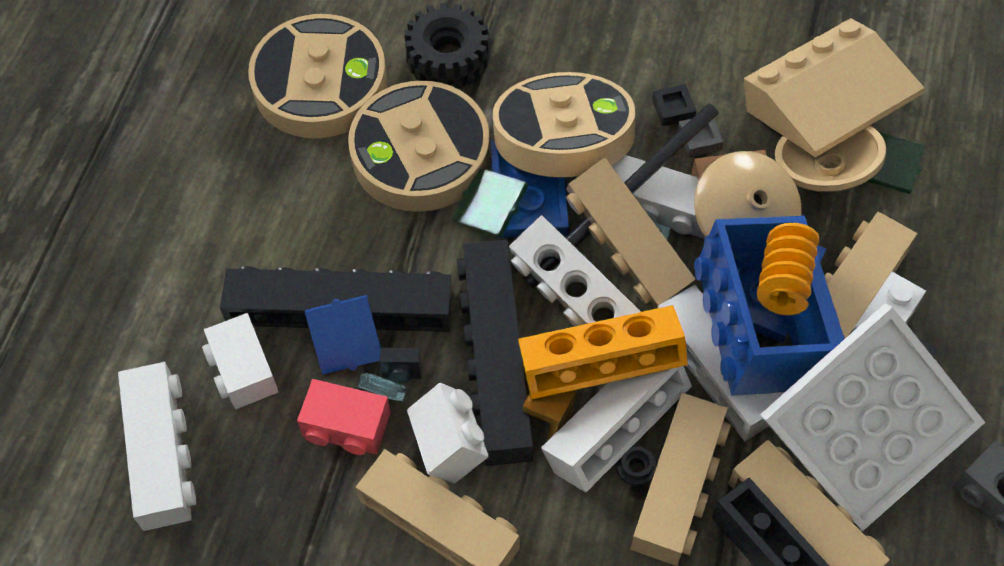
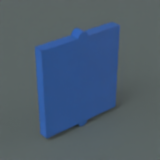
(344, 334)

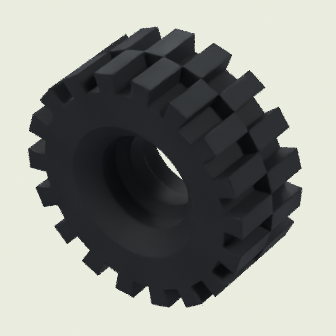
(447, 27)

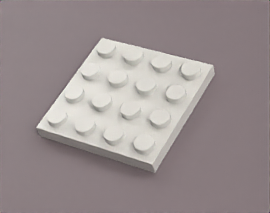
(873, 417)

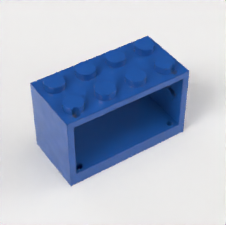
(743, 363)

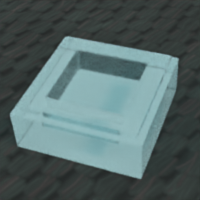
(382, 386)

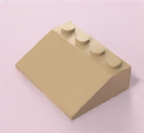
(830, 87)

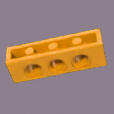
(603, 352)

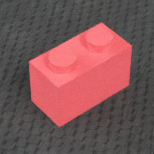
(344, 417)

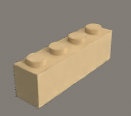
(629, 233)
(866, 266)
(679, 479)
(802, 502)
(435, 515)

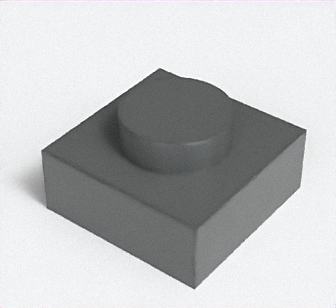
(706, 141)

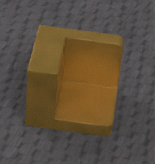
(552, 409)

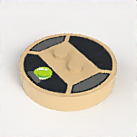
(316, 74)
(563, 123)
(418, 145)

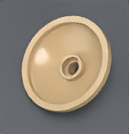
(837, 168)
(729, 189)

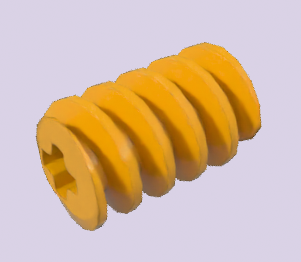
(788, 268)

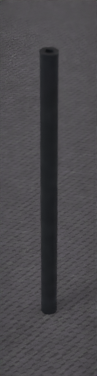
(639, 177)

